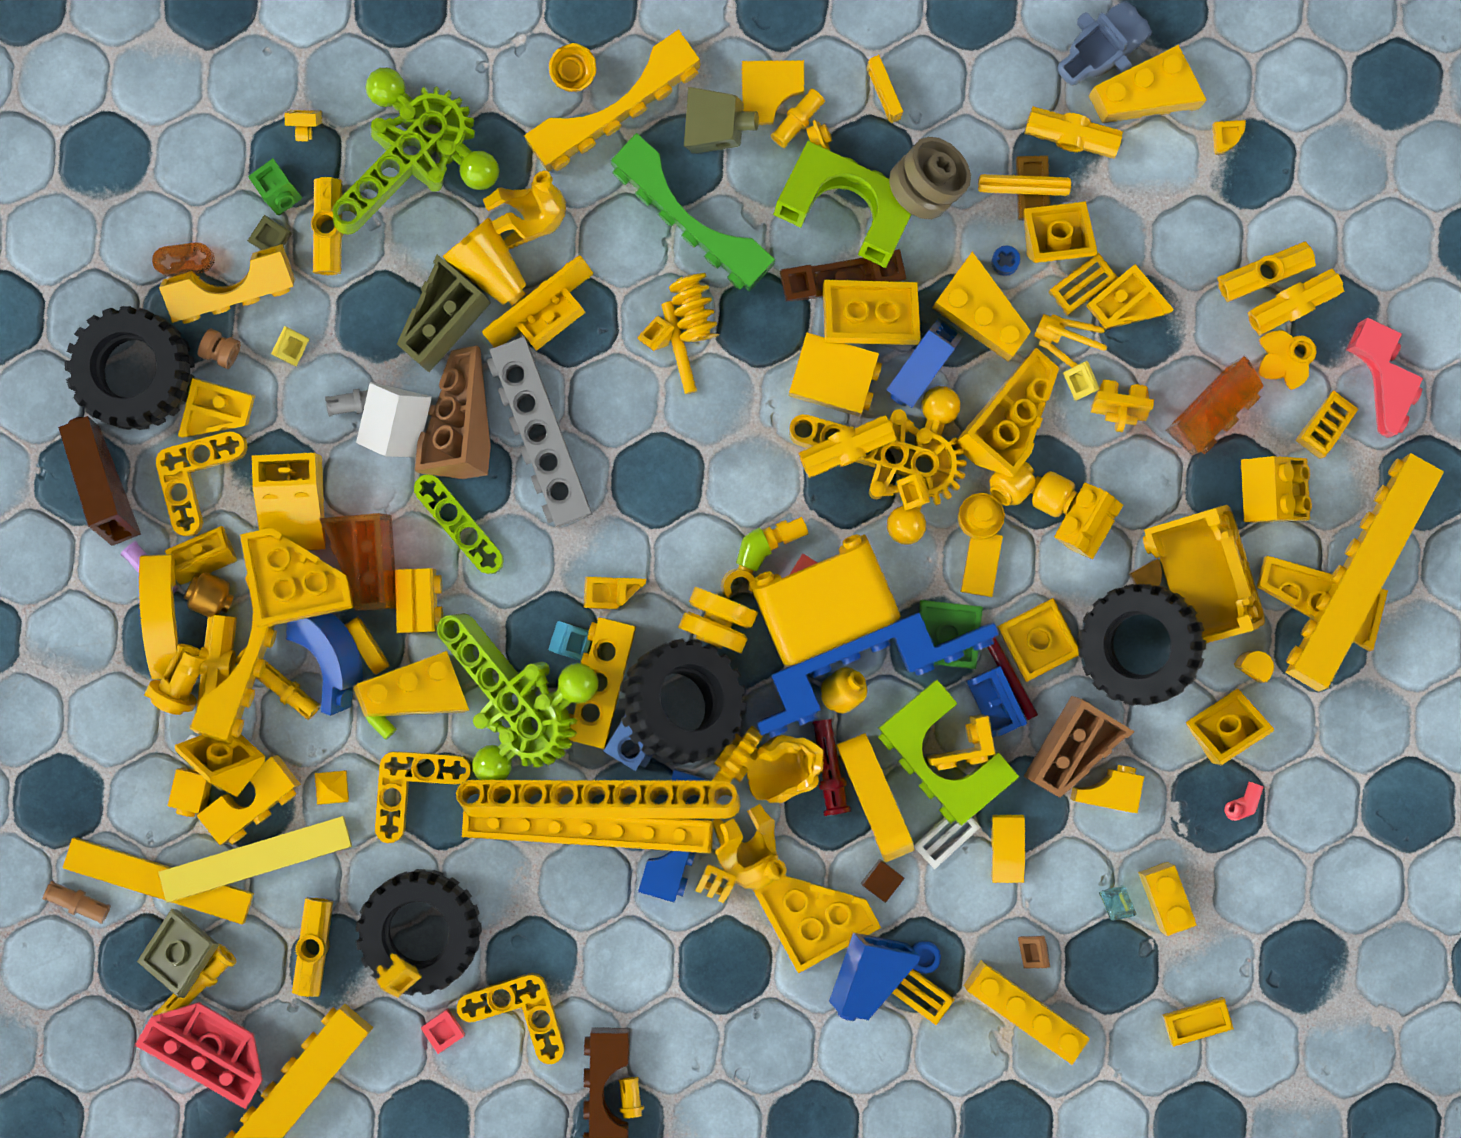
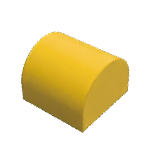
(1255, 665)

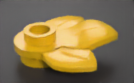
(1283, 361)

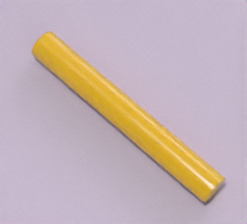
(679, 349)

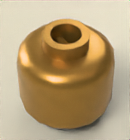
(208, 595)

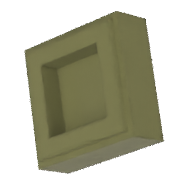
(268, 234)

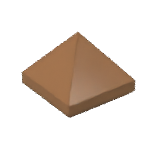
(1034, 951)

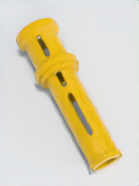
(208, 977)

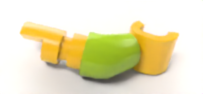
(758, 546)

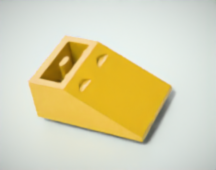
(290, 496)

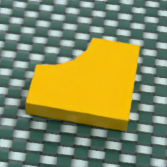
(769, 85)

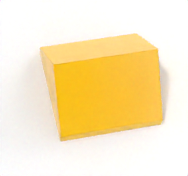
(1059, 232)
(1228, 727)
(222, 763)

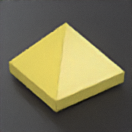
(290, 346)
(1081, 380)

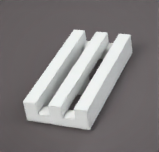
(948, 851)

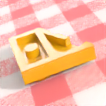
(214, 408)

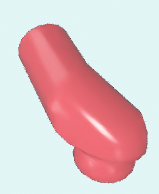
(1246, 805)

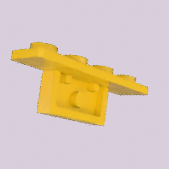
(544, 310)

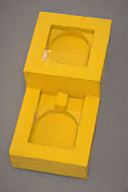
(1008, 848)

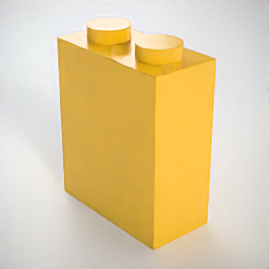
(835, 375)

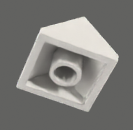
(393, 420)

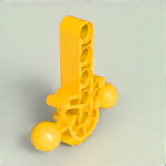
(940, 407)

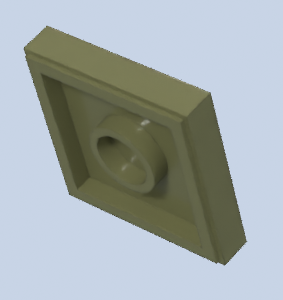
(178, 953)

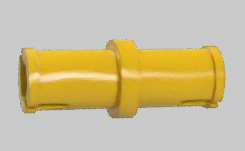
(797, 118)

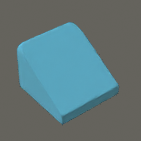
(569, 641)

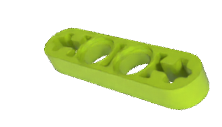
(456, 526)

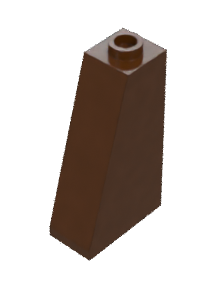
(98, 481)

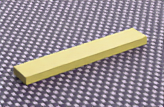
(255, 859)

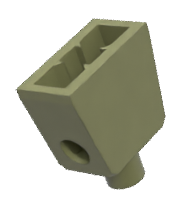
(715, 121)

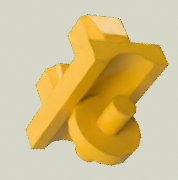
(1122, 408)

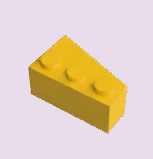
(1149, 88)
(982, 309)
(414, 689)

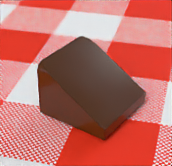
(882, 880)

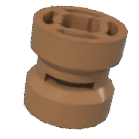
(219, 348)

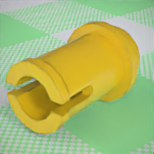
(630, 1097)

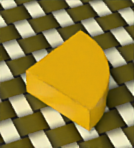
(1227, 135)

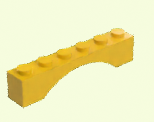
(561, 138)
(222, 709)

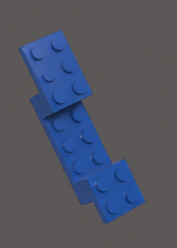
(912, 644)

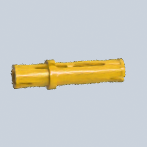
(287, 690)

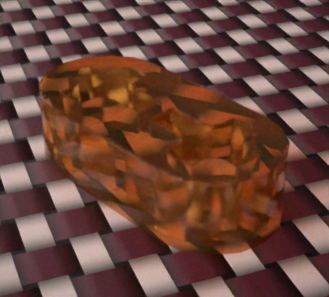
(183, 252)

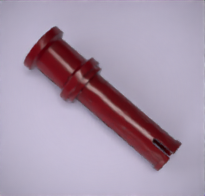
(824, 729)

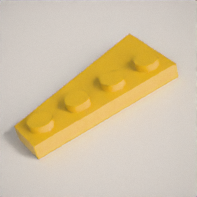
(1302, 588)

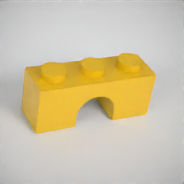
(272, 785)

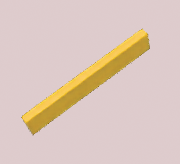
(143, 876)

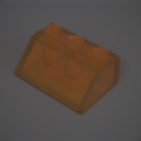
(1217, 407)

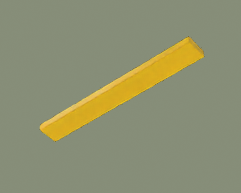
(639, 833)

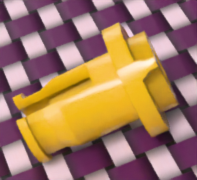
(174, 690)

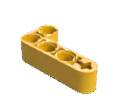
(875, 797)

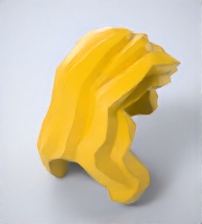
(785, 769)

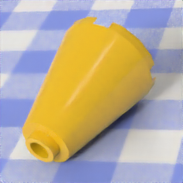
(488, 264)

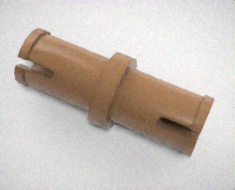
(76, 902)

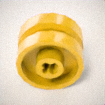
(717, 620)

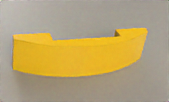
(158, 611)

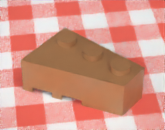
(1074, 746)

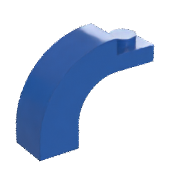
(336, 654)

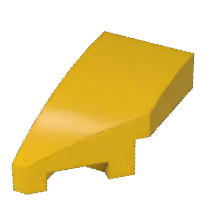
(609, 592)

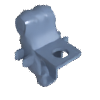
(1104, 43)

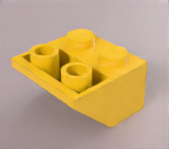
(1275, 489)

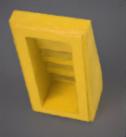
(1312, 444)

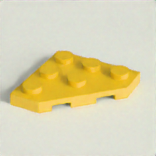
(289, 580)
(814, 918)

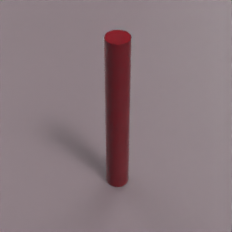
(1015, 684)

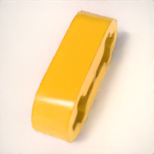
(367, 646)

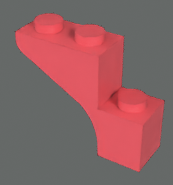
(1393, 386)

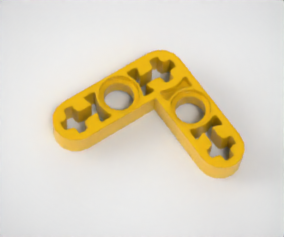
(182, 474)
(401, 783)
(529, 1005)

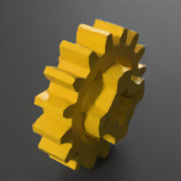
(738, 756)

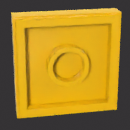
(1039, 639)

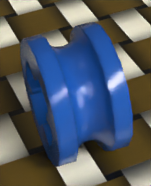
(1005, 270)

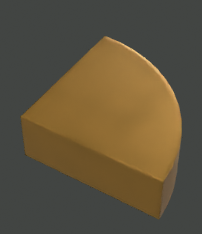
(1148, 574)

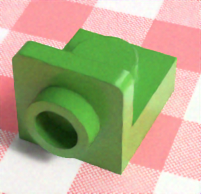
(275, 187)

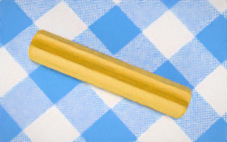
(1024, 184)

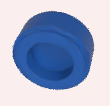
(929, 956)

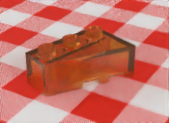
(366, 557)

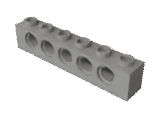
(518, 355)

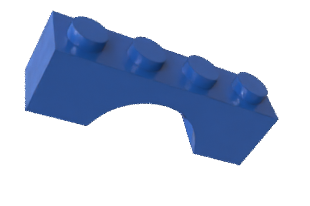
(664, 873)

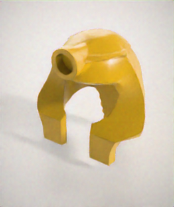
(540, 206)
(754, 861)

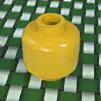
(1013, 489)
(1053, 494)
(843, 690)

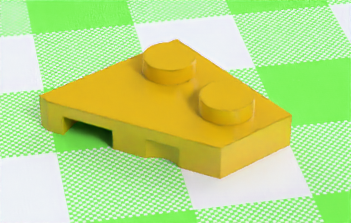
(1128, 301)

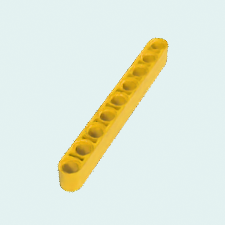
(585, 790)

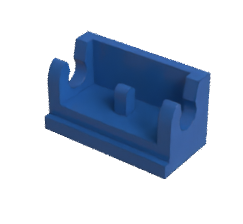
(996, 701)

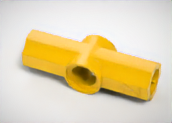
(1073, 132)
(326, 246)
(1283, 265)
(1295, 301)
(847, 446)
(219, 653)
(310, 967)

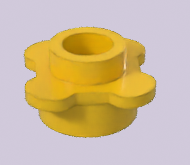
(819, 134)

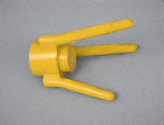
(1052, 329)

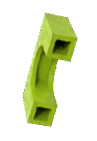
(822, 171)
(959, 796)

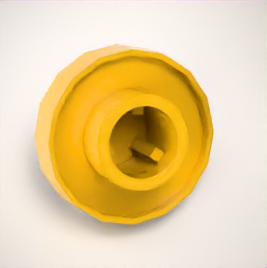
(981, 516)

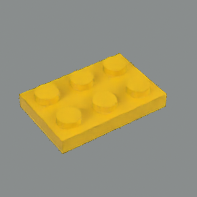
(871, 312)

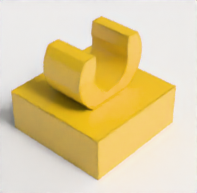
(304, 121)
(398, 977)

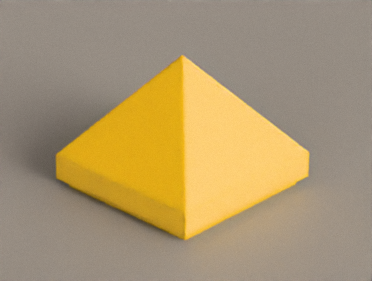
(657, 334)
(913, 491)
(331, 787)

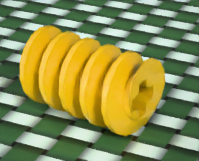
(692, 308)

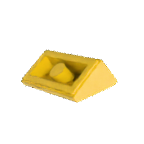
(202, 554)

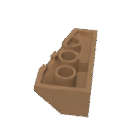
(458, 428)

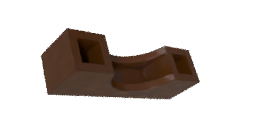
(608, 1053)

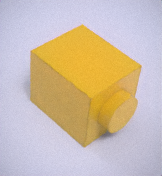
(189, 792)

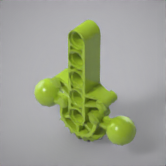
(387, 89)
(575, 685)

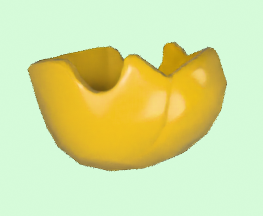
(572, 67)

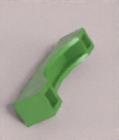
(739, 256)

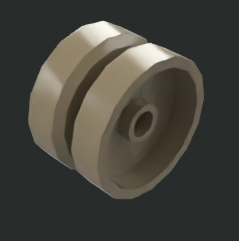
(930, 178)

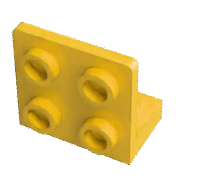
(980, 735)

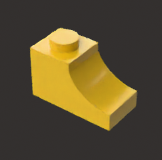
(1117, 790)

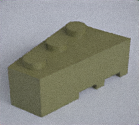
(441, 316)

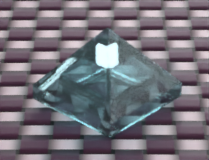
(1118, 903)

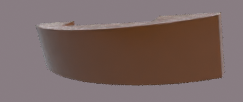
(807, 280)

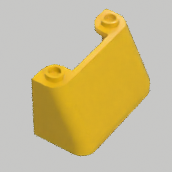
(1210, 570)
(826, 602)

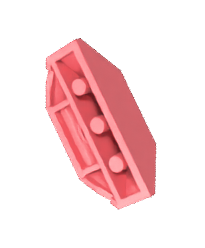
(206, 1050)

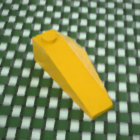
(1006, 426)

